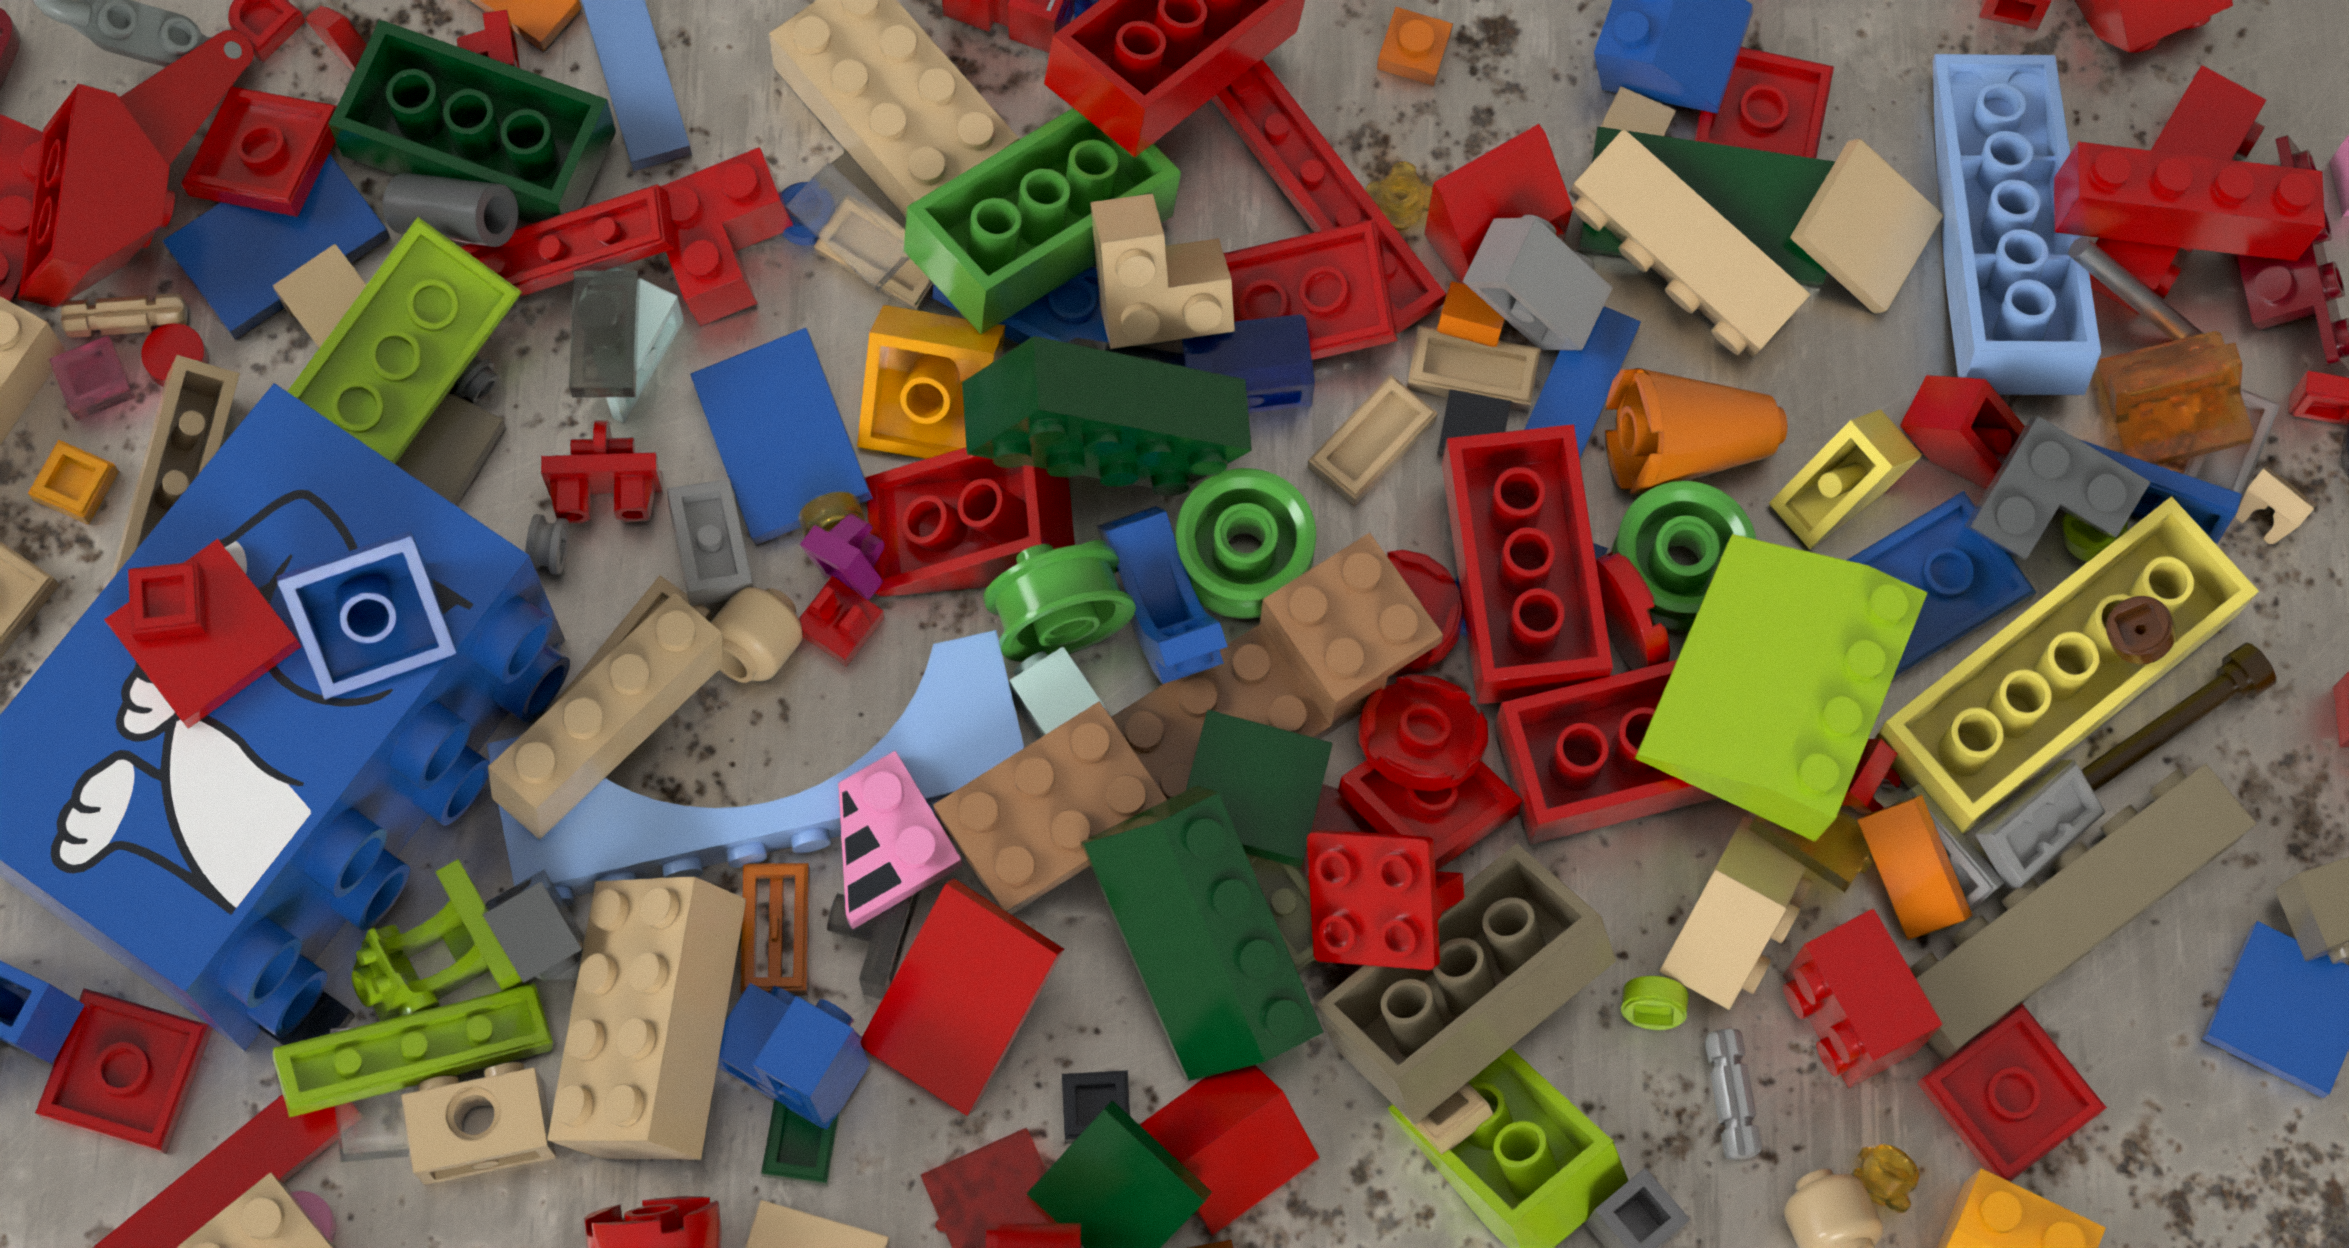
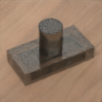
(604, 334)
(887, 940)

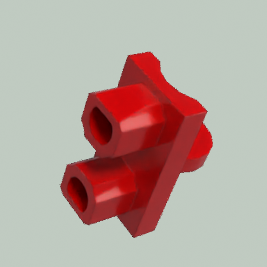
(602, 467)

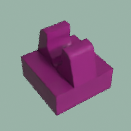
(847, 554)

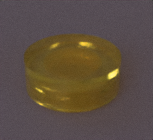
(828, 511)

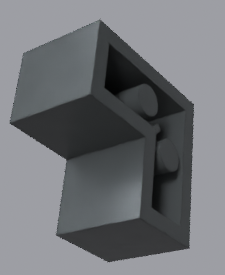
(2048, 473)

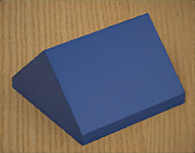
(367, 614)

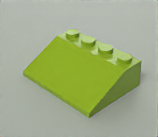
(1782, 681)

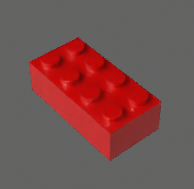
(1155, 62)
(1525, 562)
(1577, 751)

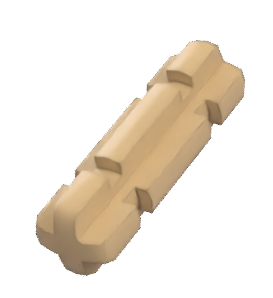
(122, 314)

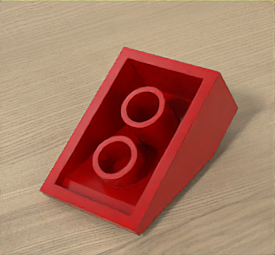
(962, 521)

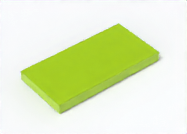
(405, 341)

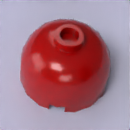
(657, 1224)

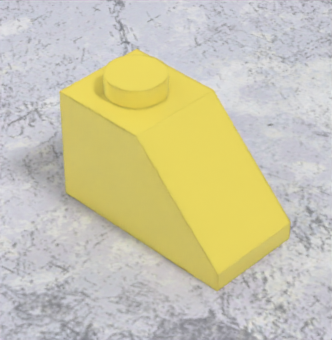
(1845, 477)

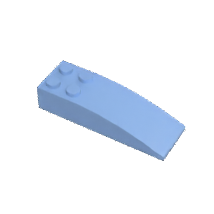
(2012, 289)

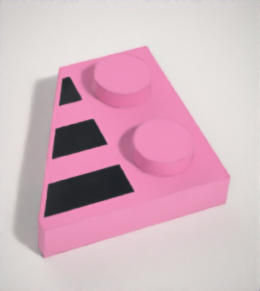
(888, 840)

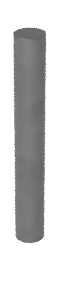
(2131, 290)

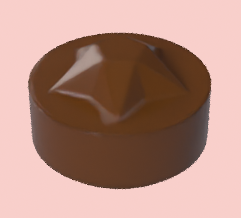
(2141, 630)

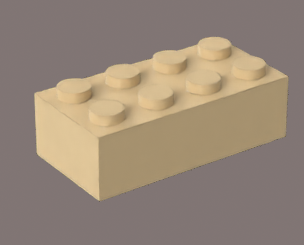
(887, 95)
(647, 1019)

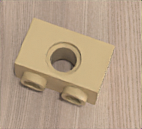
(514, 1138)

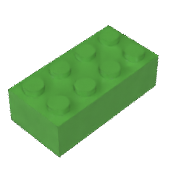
(1026, 216)

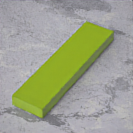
(411, 1049)

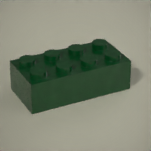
(472, 118)
(1105, 416)

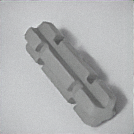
(1733, 1094)

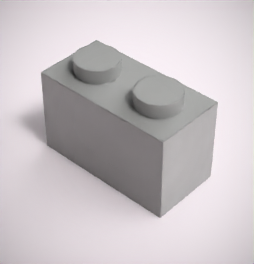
(1538, 283)

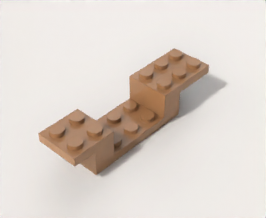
(1300, 670)

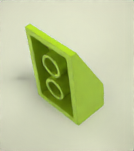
(1532, 1164)

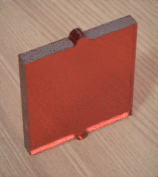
(986, 1190)

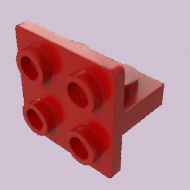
(1377, 898)

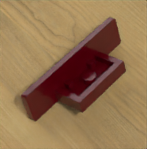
(2296, 289)

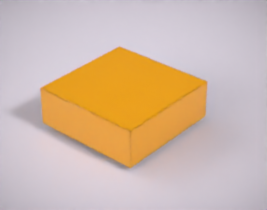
(73, 482)

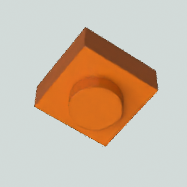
(1414, 46)

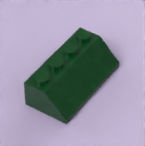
(1202, 935)

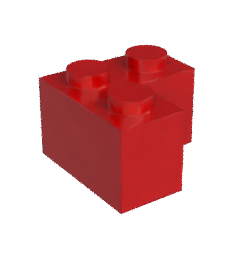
(713, 219)

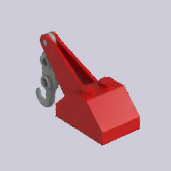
(111, 155)

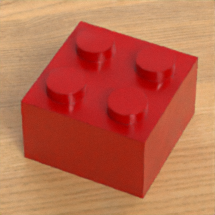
(1859, 999)

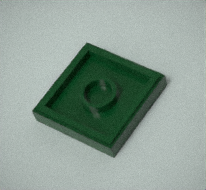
(1265, 780)
(1119, 1186)

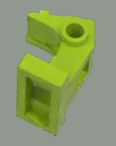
(389, 981)

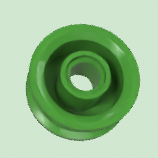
(1237, 504)
(1684, 516)
(1059, 599)

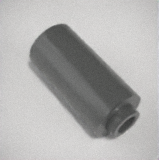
(455, 207)

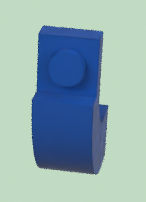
(1168, 615)

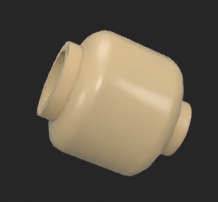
(757, 633)
(1832, 1212)

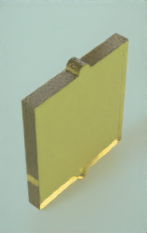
(1833, 856)

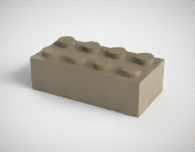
(1504, 967)

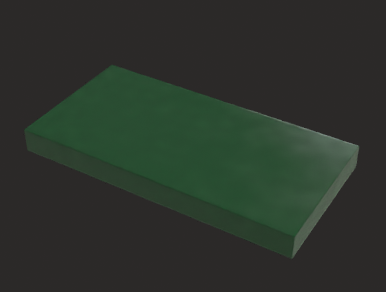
(1750, 188)

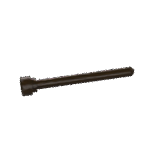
(2243, 674)

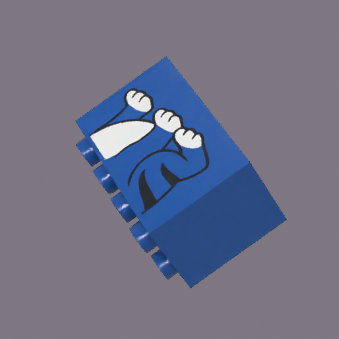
(255, 834)

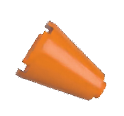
(1685, 428)

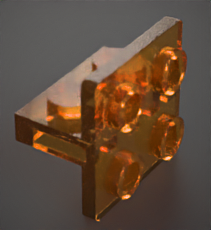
(2177, 398)

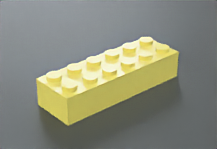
(2053, 669)

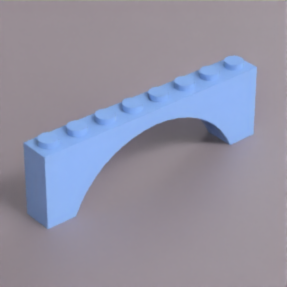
(946, 737)

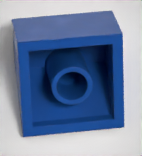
(1672, 49)

